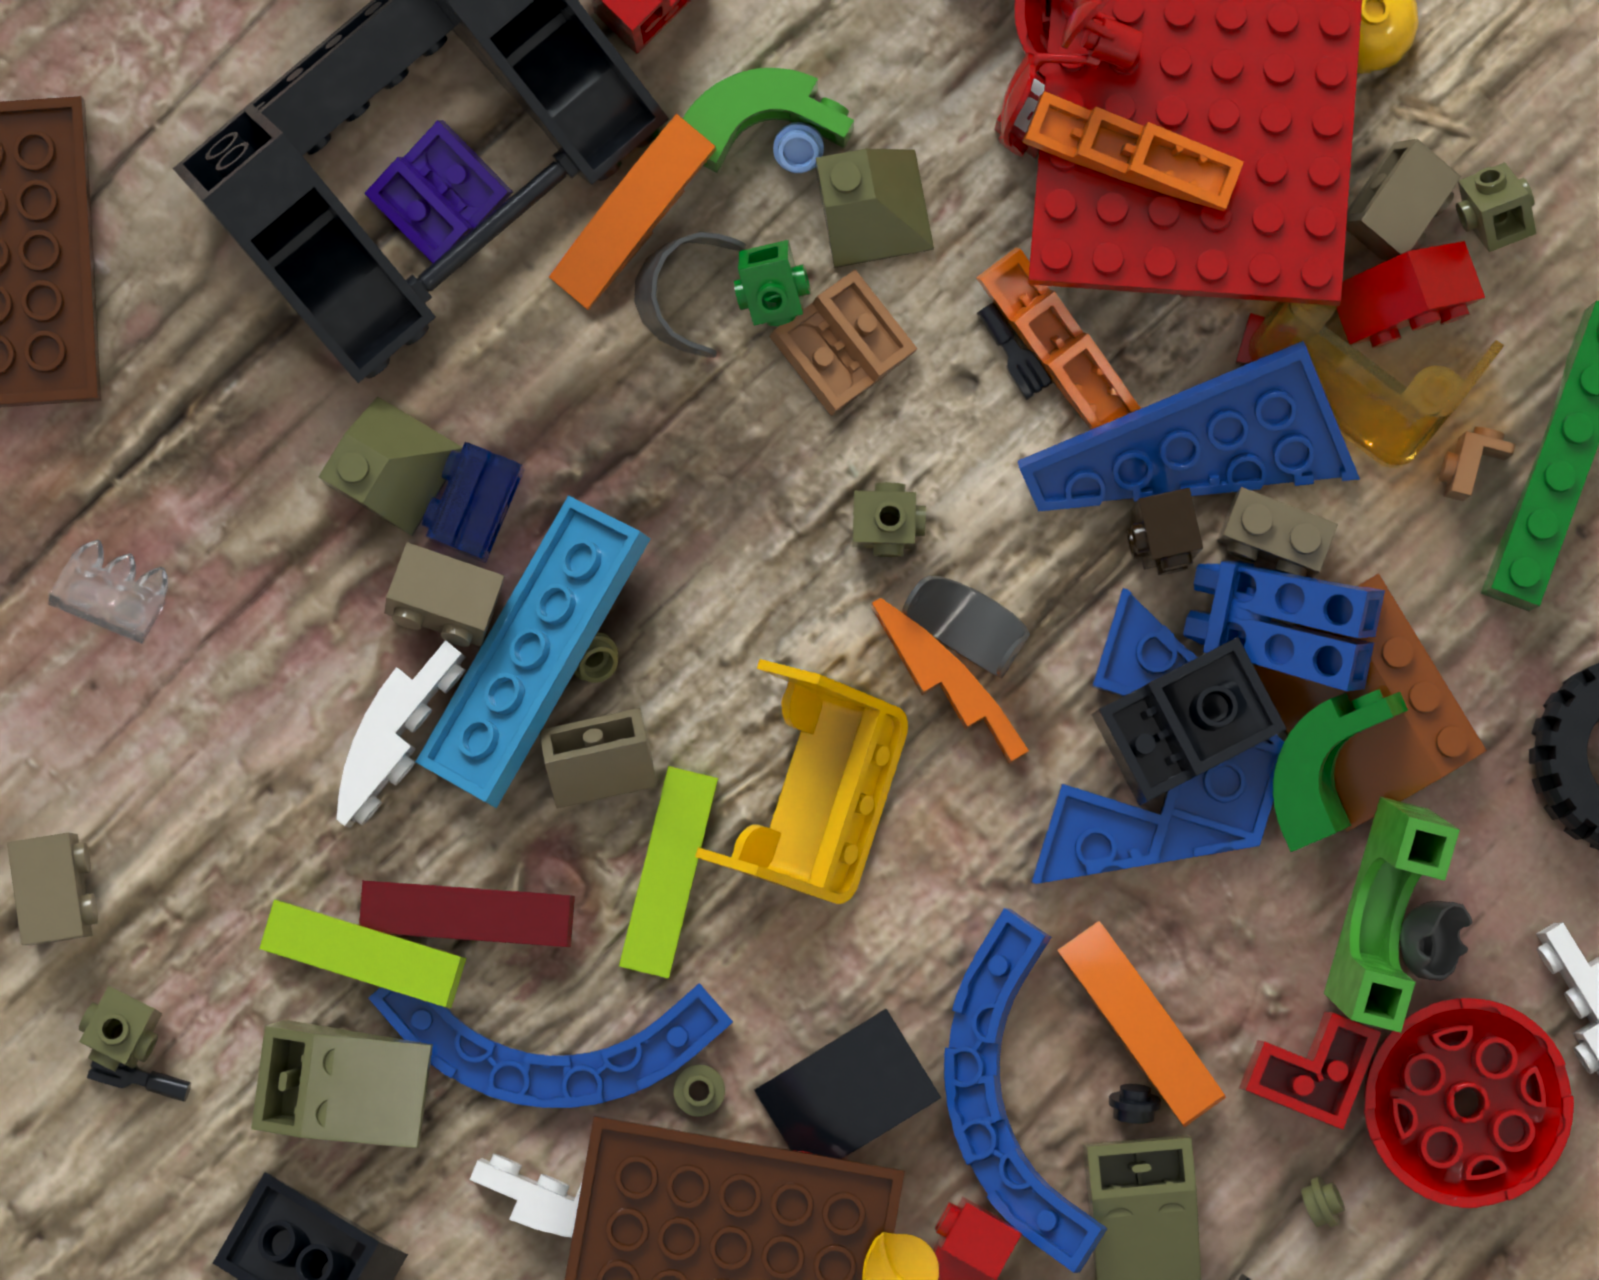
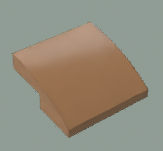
(843, 342)

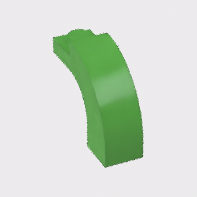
(763, 96)

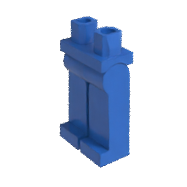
(1252, 596)

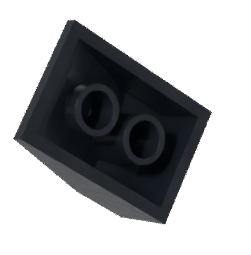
(298, 1238)

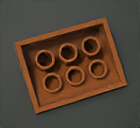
(1401, 752)

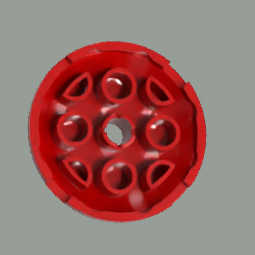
(1520, 1111)

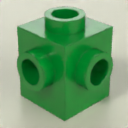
(771, 284)

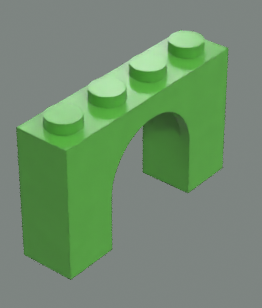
(1366, 966)

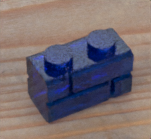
(473, 501)

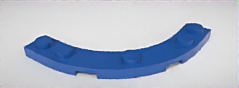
(557, 1079)
(978, 1104)

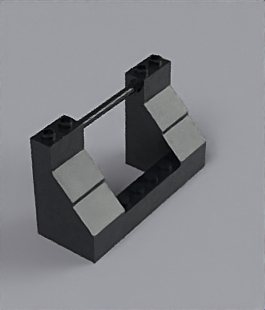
(302, 234)

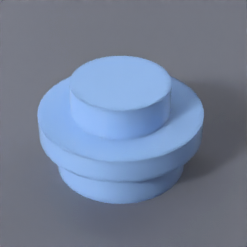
(798, 147)

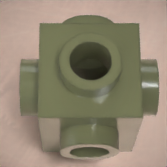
(1496, 206)
(872, 533)
(102, 1021)

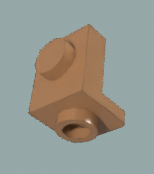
(1461, 467)

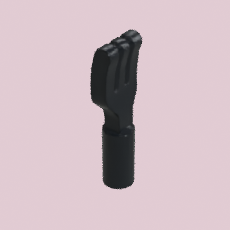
(1021, 363)
(153, 1081)

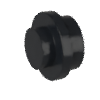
(1134, 1104)

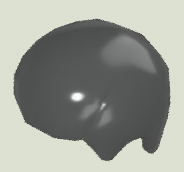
(1432, 939)

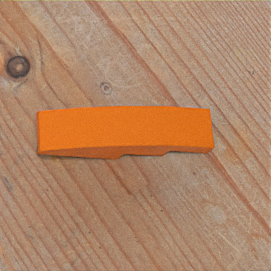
(1133, 152)
(632, 212)
(1057, 341)
(936, 666)
(1141, 1024)

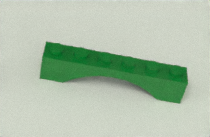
(1555, 481)

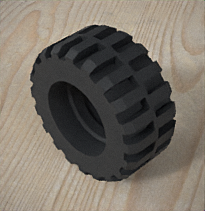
(1562, 755)

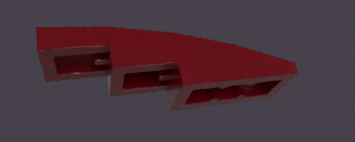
(467, 913)

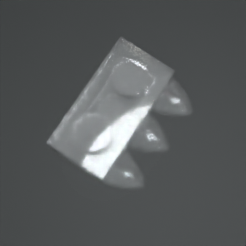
(110, 593)

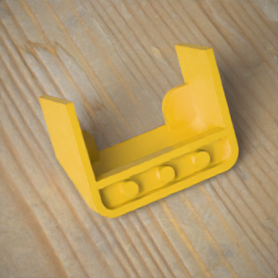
(830, 790)

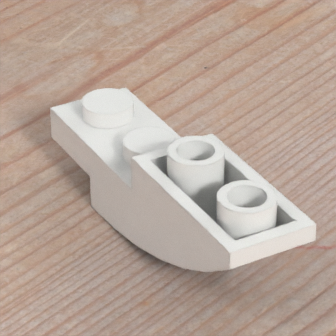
(378, 749)
(1563, 956)
(539, 1204)

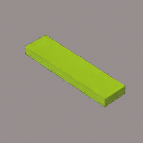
(668, 872)
(362, 953)

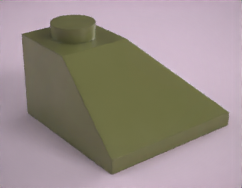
(873, 205)
(389, 465)

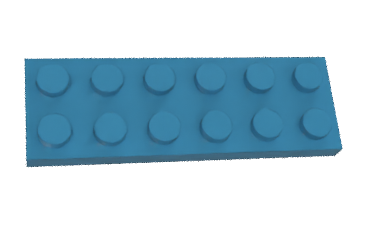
(532, 650)

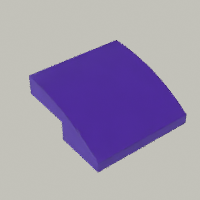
(438, 191)

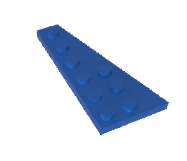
(1225, 434)

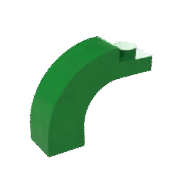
(1305, 768)

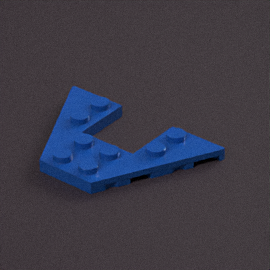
(1200, 817)

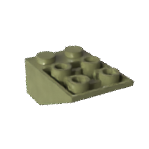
(341, 1085)
(1148, 1204)

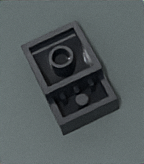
(1188, 721)
(849, 1090)

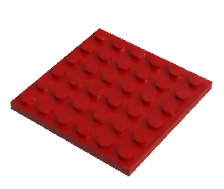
(1239, 77)

